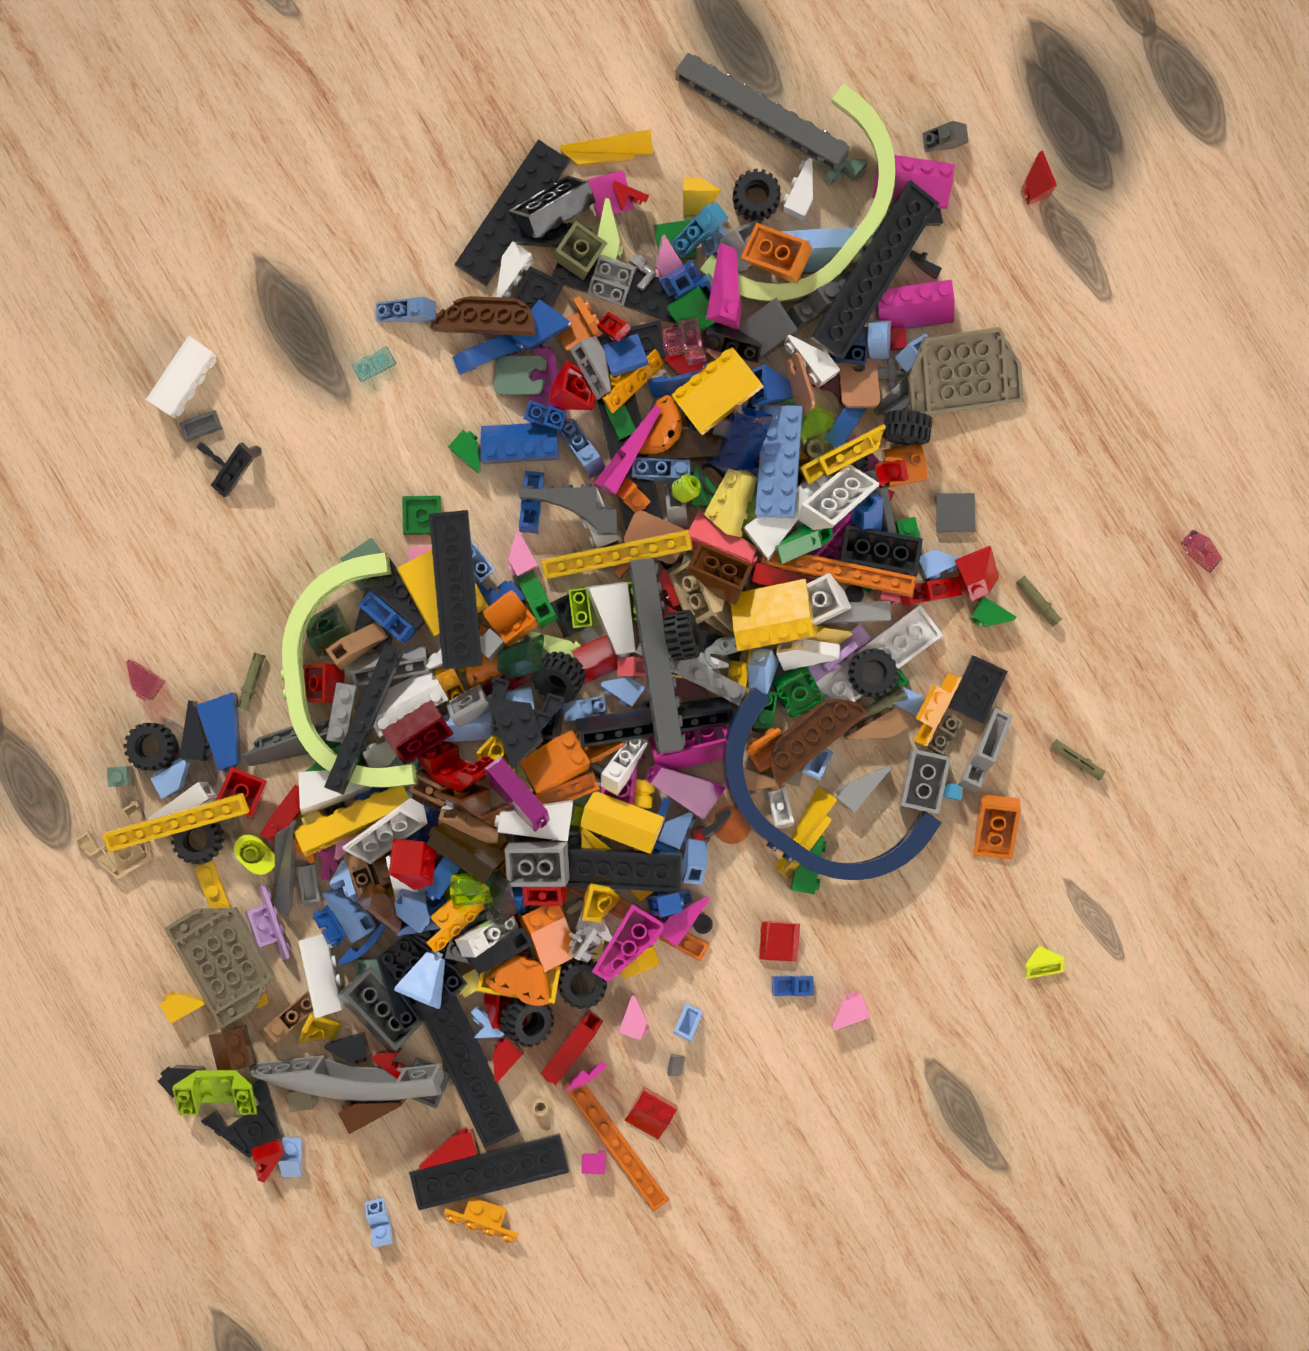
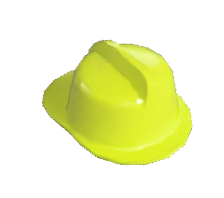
(254, 854)

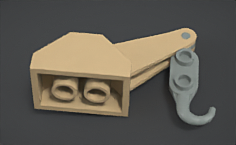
(706, 608)

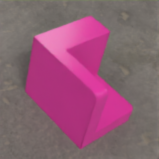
(593, 1163)

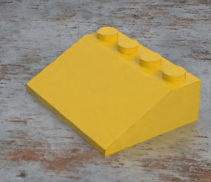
(716, 390)
(420, 582)
(773, 615)

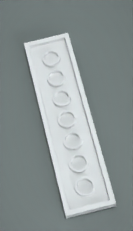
(901, 641)

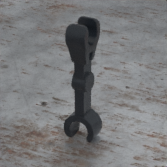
(206, 450)

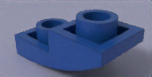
(544, 415)

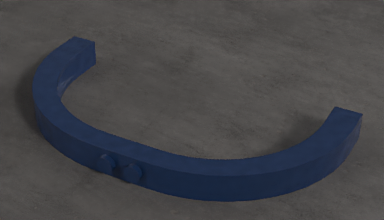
(733, 751)

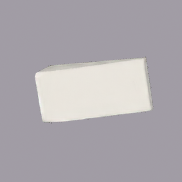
(780, 808)

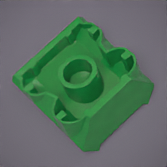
(798, 691)

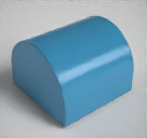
(952, 791)

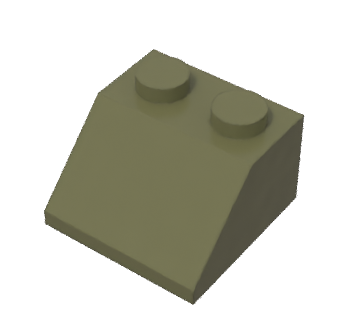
(579, 250)

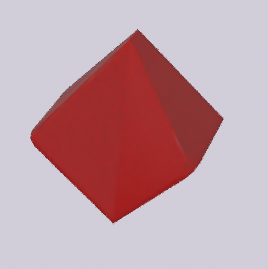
(898, 339)

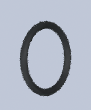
(702, 480)

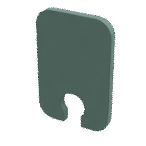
(514, 375)

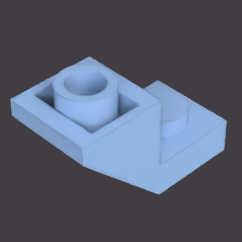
(379, 1221)

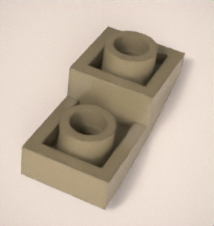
(944, 733)

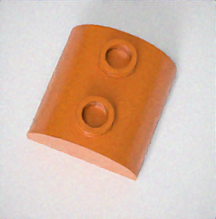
(915, 462)

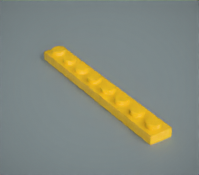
(617, 554)
(175, 822)
(217, 898)

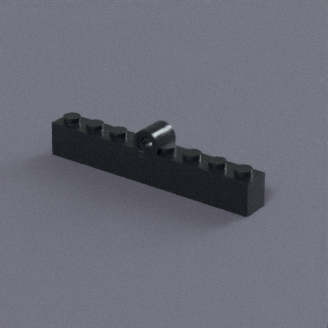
(639, 724)

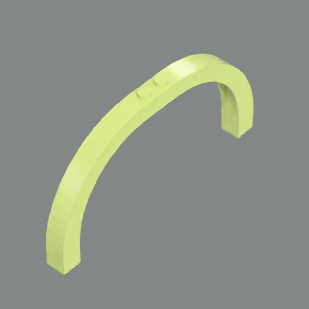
(868, 120)
(293, 672)

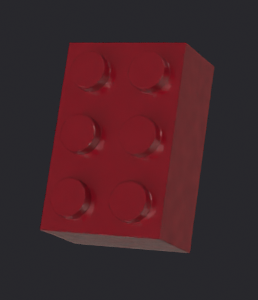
(417, 732)

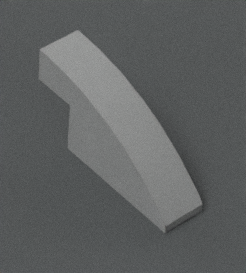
(863, 613)
(985, 750)

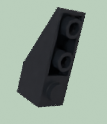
(723, 338)
(502, 950)

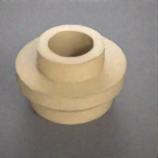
(540, 1113)

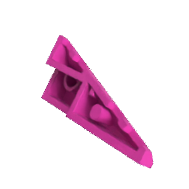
(616, 470)

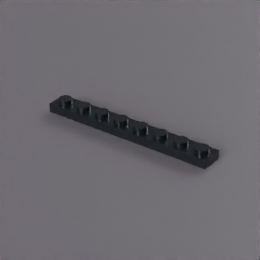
(364, 719)

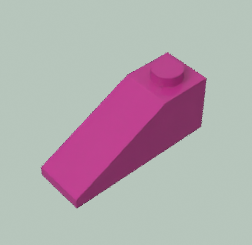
(680, 923)

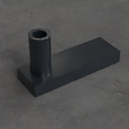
(235, 468)

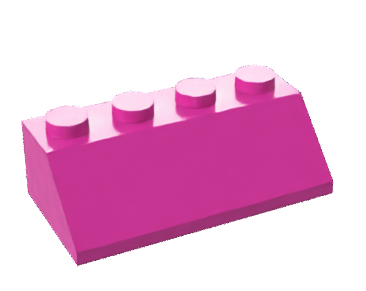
(929, 175)
(917, 305)
(700, 747)

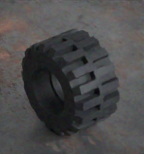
(758, 180)
(907, 427)
(682, 635)
(886, 663)
(560, 676)
(135, 742)
(211, 850)
(574, 998)
(534, 1031)

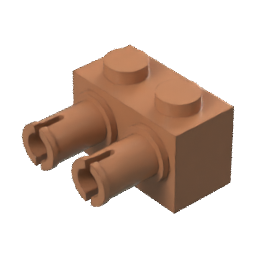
(426, 789)

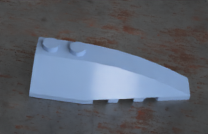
(825, 245)
(481, 727)

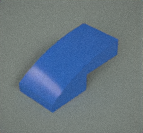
(792, 986)

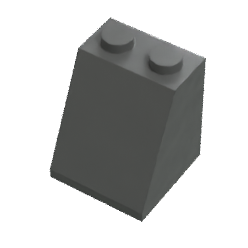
(769, 327)

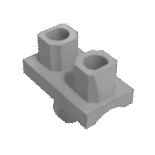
(581, 941)

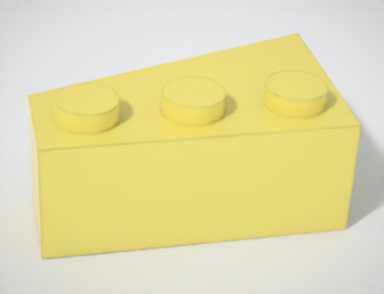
(731, 501)

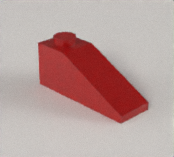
(283, 815)
(456, 1147)

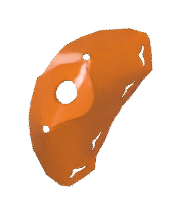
(665, 421)
(488, 670)
(521, 977)

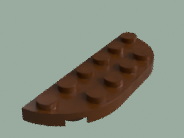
(486, 316)
(812, 735)

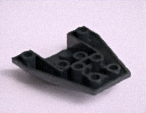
(395, 964)

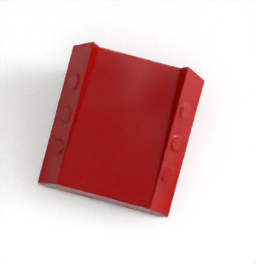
(779, 941)

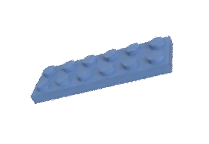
(779, 463)

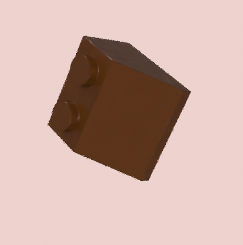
(472, 800)
(232, 1048)

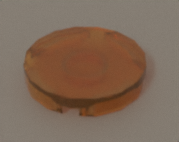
(735, 828)

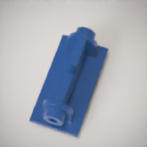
(333, 933)

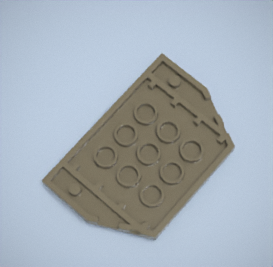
(964, 372)
(222, 960)

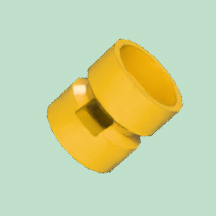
(642, 794)

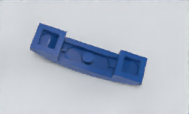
(484, 353)
(664, 386)
(354, 953)

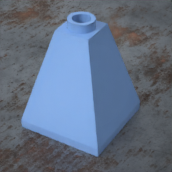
(425, 980)

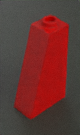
(768, 576)
(572, 1047)

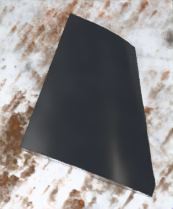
(563, 611)

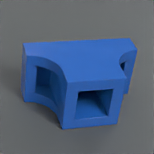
(681, 279)
(869, 513)

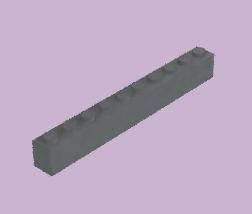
(762, 112)
(655, 656)

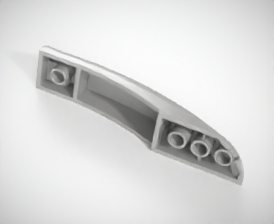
(349, 1082)

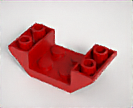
(448, 769)

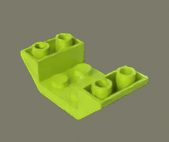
(583, 612)
(214, 1087)

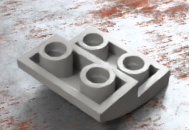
(611, 280)

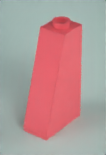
(707, 532)

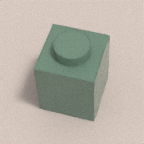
(120, 776)

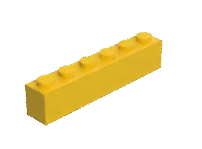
(348, 821)

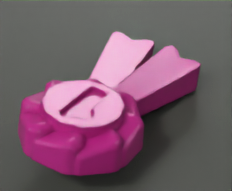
(328, 862)

